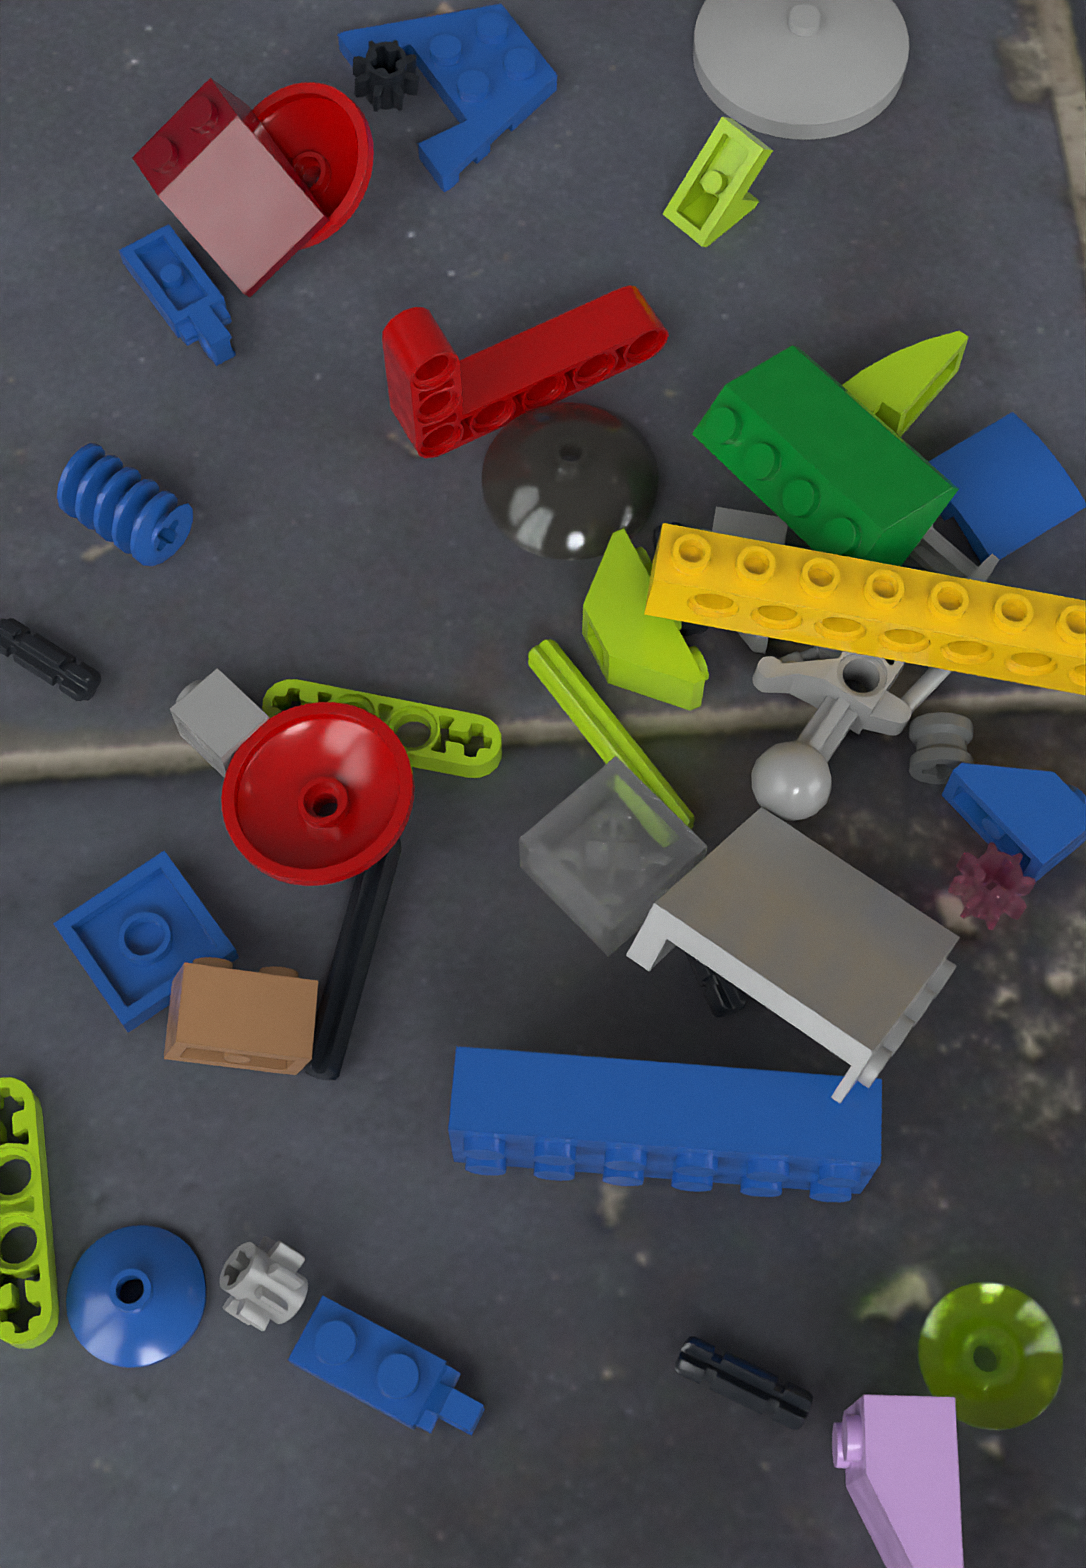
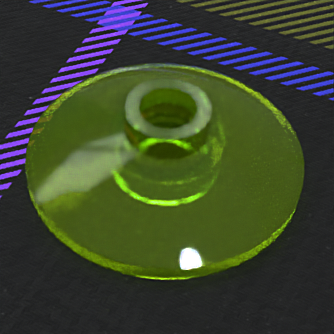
(1019, 1336)

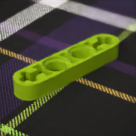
(399, 712)
(30, 1209)

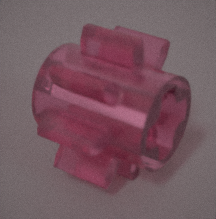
(990, 867)

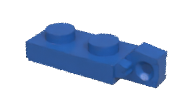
(180, 291)
(382, 1370)

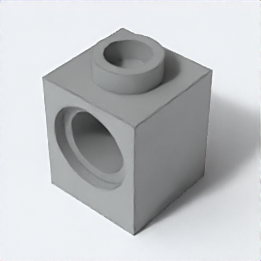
(216, 718)

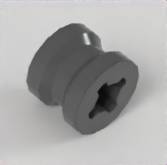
(939, 745)

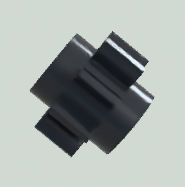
(385, 75)

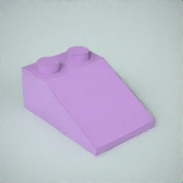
(904, 1477)

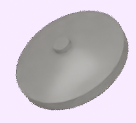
(801, 62)

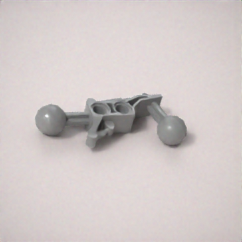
(794, 775)

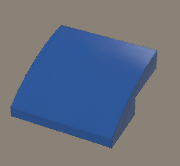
(1006, 487)

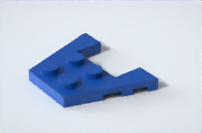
(478, 68)

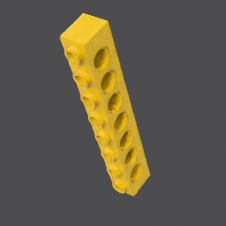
(869, 608)

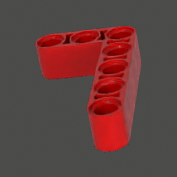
(457, 401)

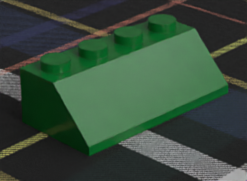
(824, 460)

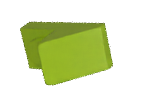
(718, 183)

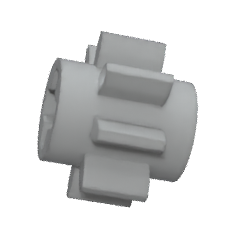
(263, 1283)

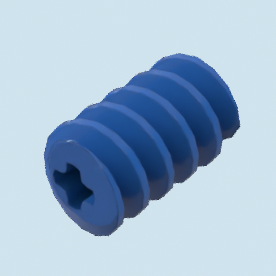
(123, 506)

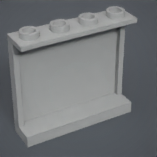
(805, 941)

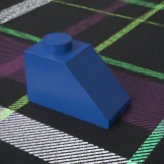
(1020, 812)

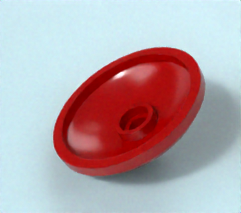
(322, 138)
(298, 766)

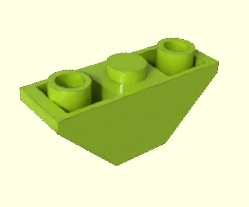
(635, 648)

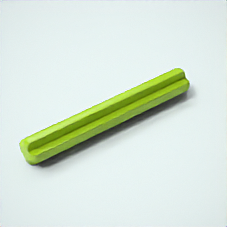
(598, 722)

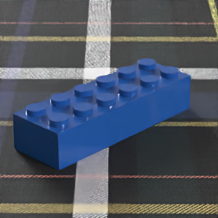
(663, 1123)

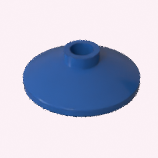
(156, 1323)

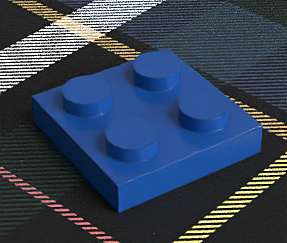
(140, 936)

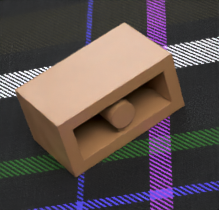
(241, 1017)

